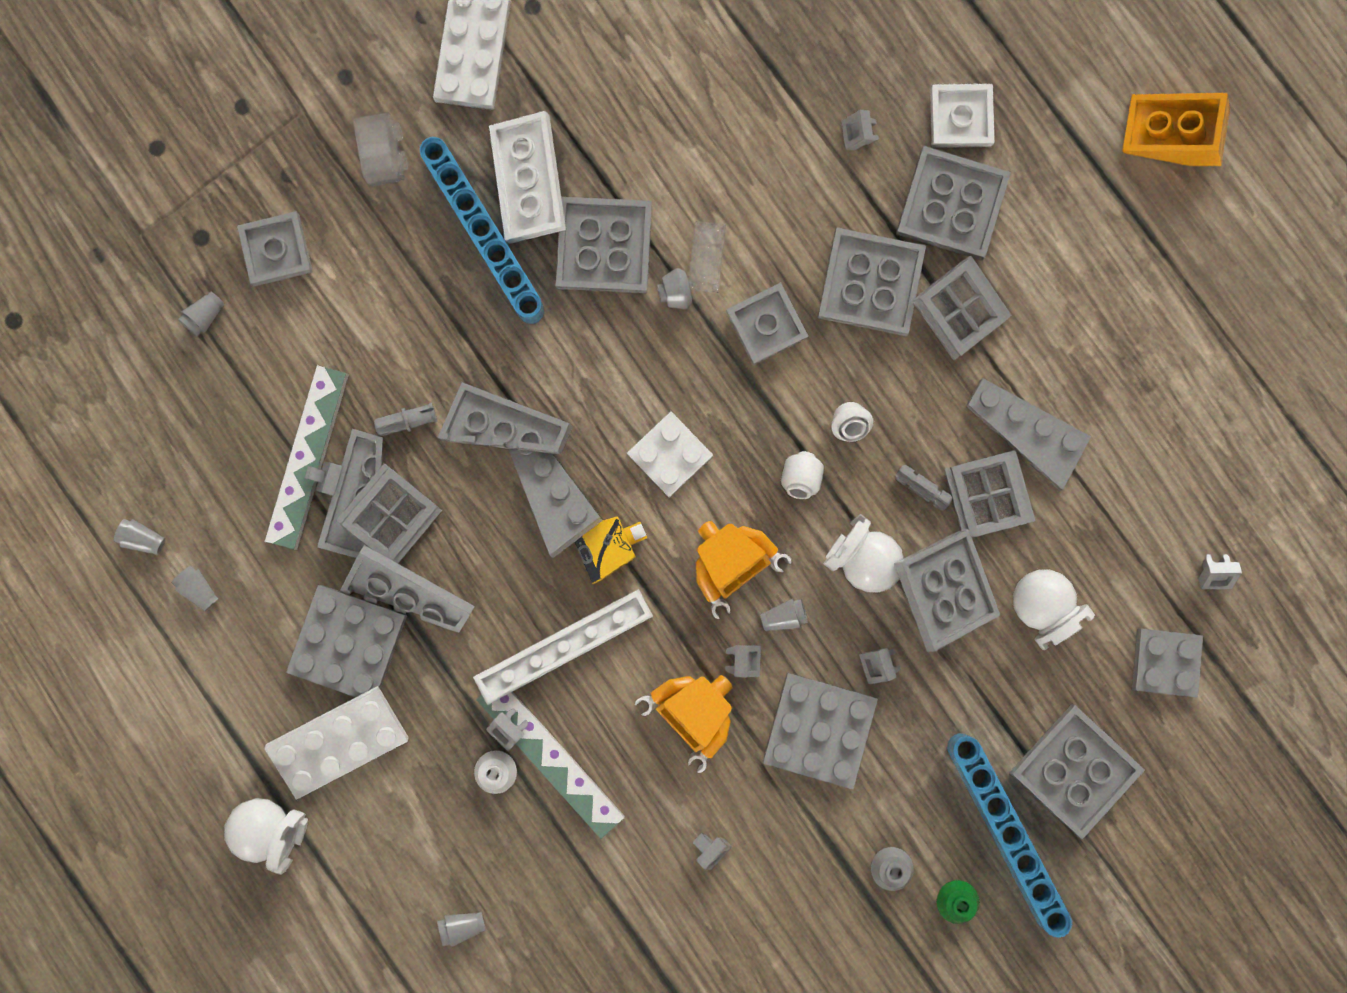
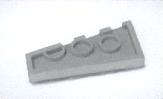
(498, 422)
(1038, 436)
(359, 465)
(555, 500)
(393, 584)

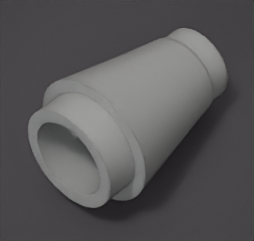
(201, 313)
(138, 537)
(195, 588)
(785, 616)
(460, 927)

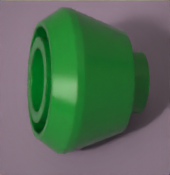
(951, 898)

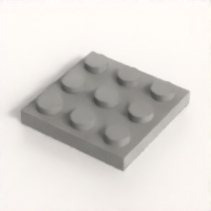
(953, 203)
(604, 245)
(871, 281)
(947, 590)
(346, 642)
(820, 730)
(1077, 771)

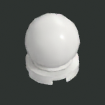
(866, 557)
(1049, 604)
(263, 832)

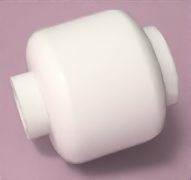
(802, 475)

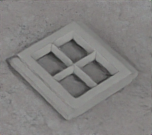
(961, 307)
(989, 494)
(389, 514)

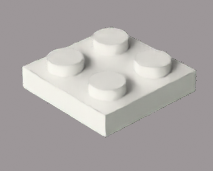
(962, 115)
(670, 454)

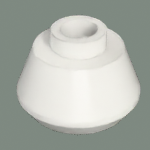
(851, 422)
(499, 763)

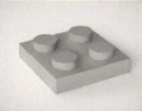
(274, 248)
(767, 323)
(1167, 662)

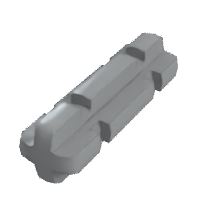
(923, 487)

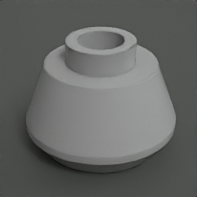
(675, 289)
(894, 860)

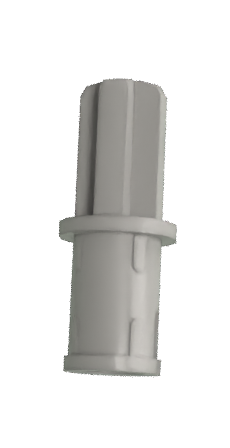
(405, 420)

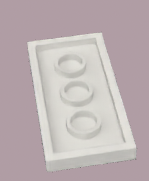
(471, 52)
(527, 177)
(336, 742)

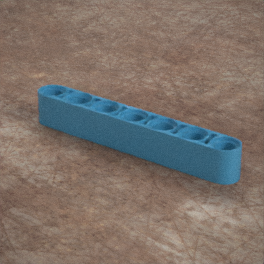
(477, 217)
(1019, 845)

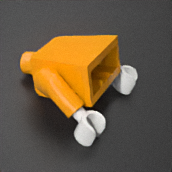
(732, 559)
(695, 712)

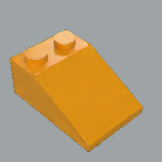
(1178, 127)

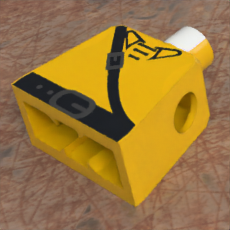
(608, 547)

